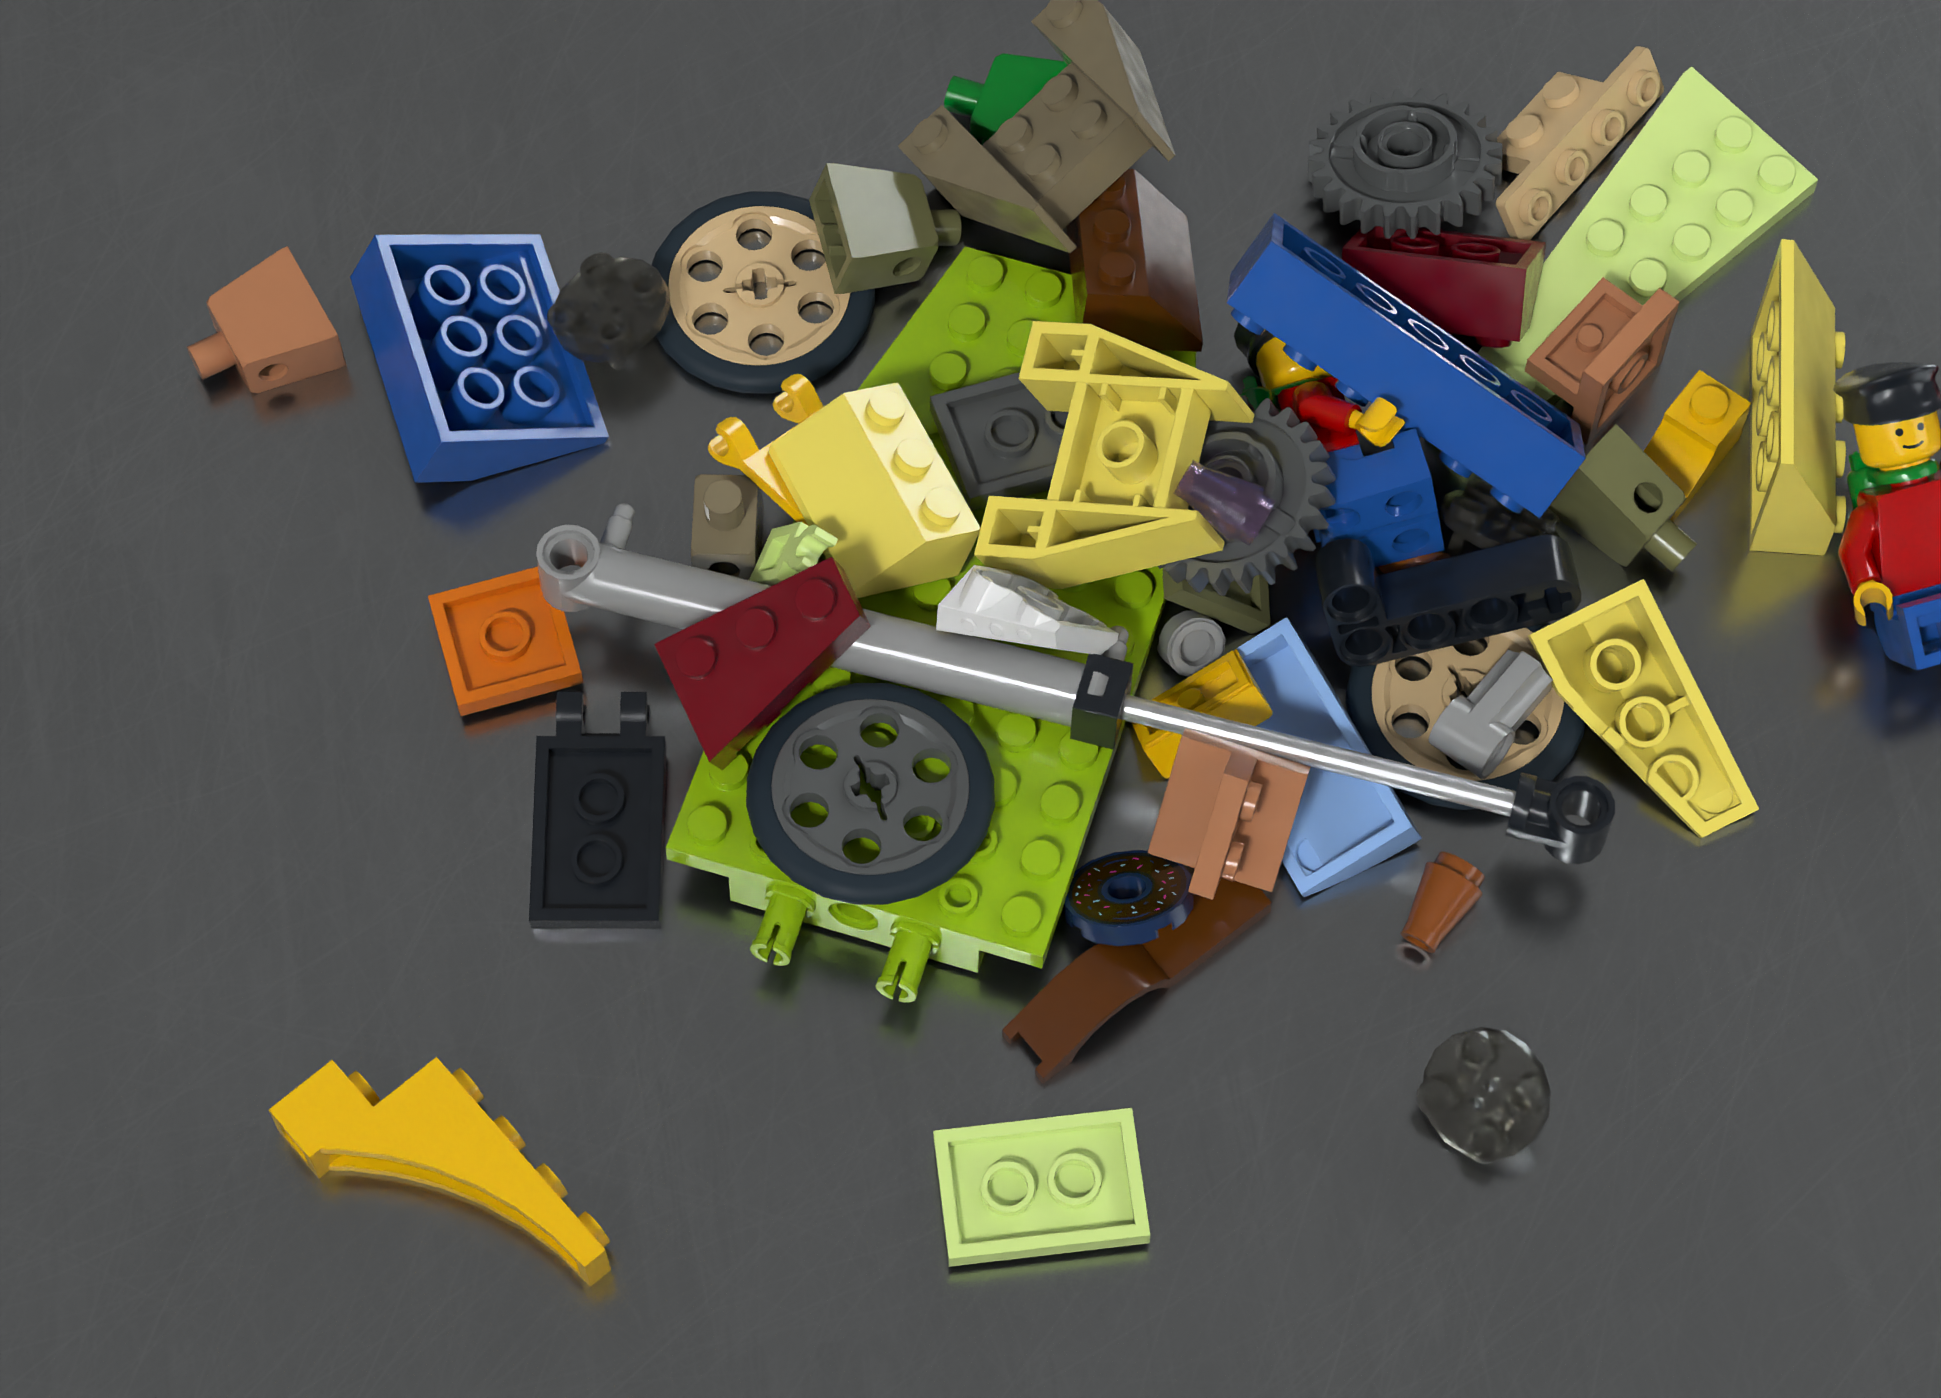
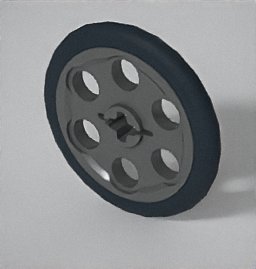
(904, 866)

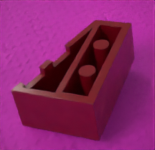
(759, 654)

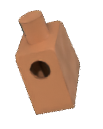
(268, 328)

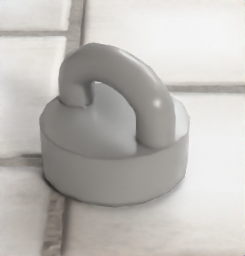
(1190, 642)

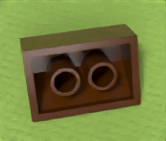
(1136, 267)

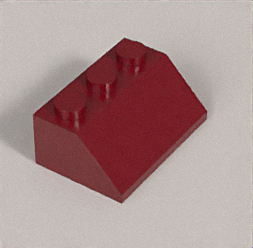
(1456, 279)

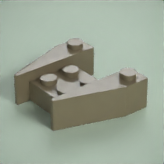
(1061, 144)

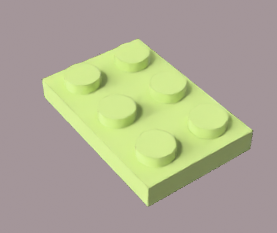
(1041, 1187)

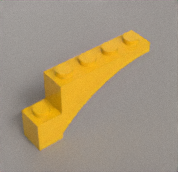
(441, 1138)

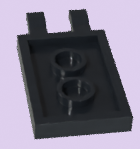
(598, 821)

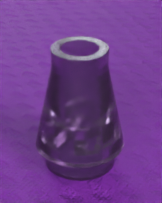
(1227, 502)

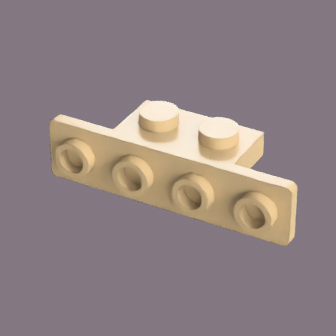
(1567, 135)

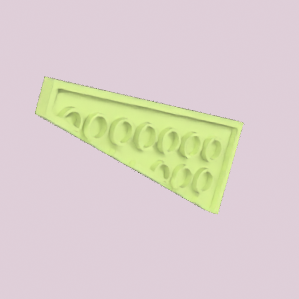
(1667, 214)

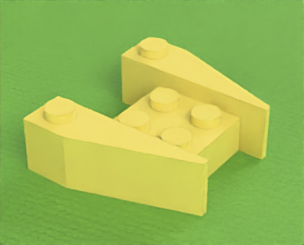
(1122, 453)

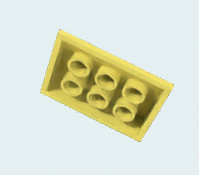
(1795, 413)

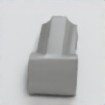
(1483, 725)

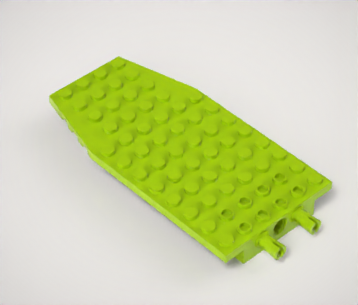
(1044, 782)

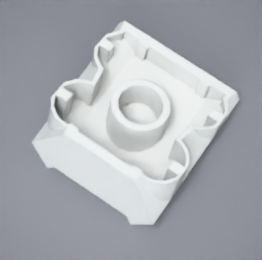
(1021, 611)

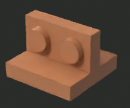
(1604, 352)
(1227, 812)

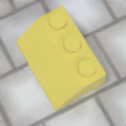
(879, 489)

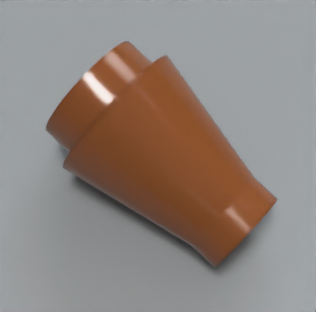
(1443, 898)

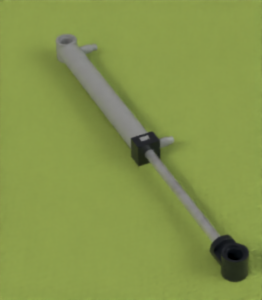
(1079, 695)

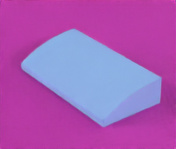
(1341, 820)

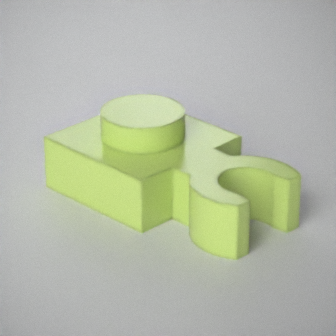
(790, 551)

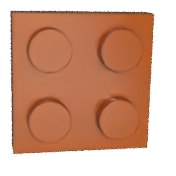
(503, 642)

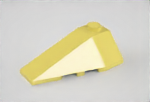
(1638, 695)

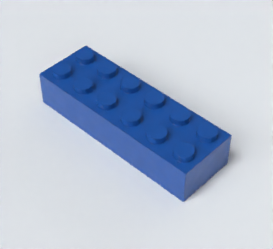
(1392, 352)

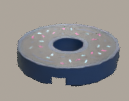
(1152, 882)

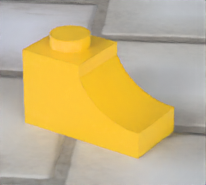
(1697, 433)

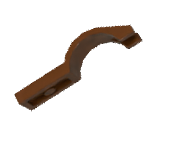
(1112, 976)

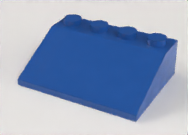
(473, 354)

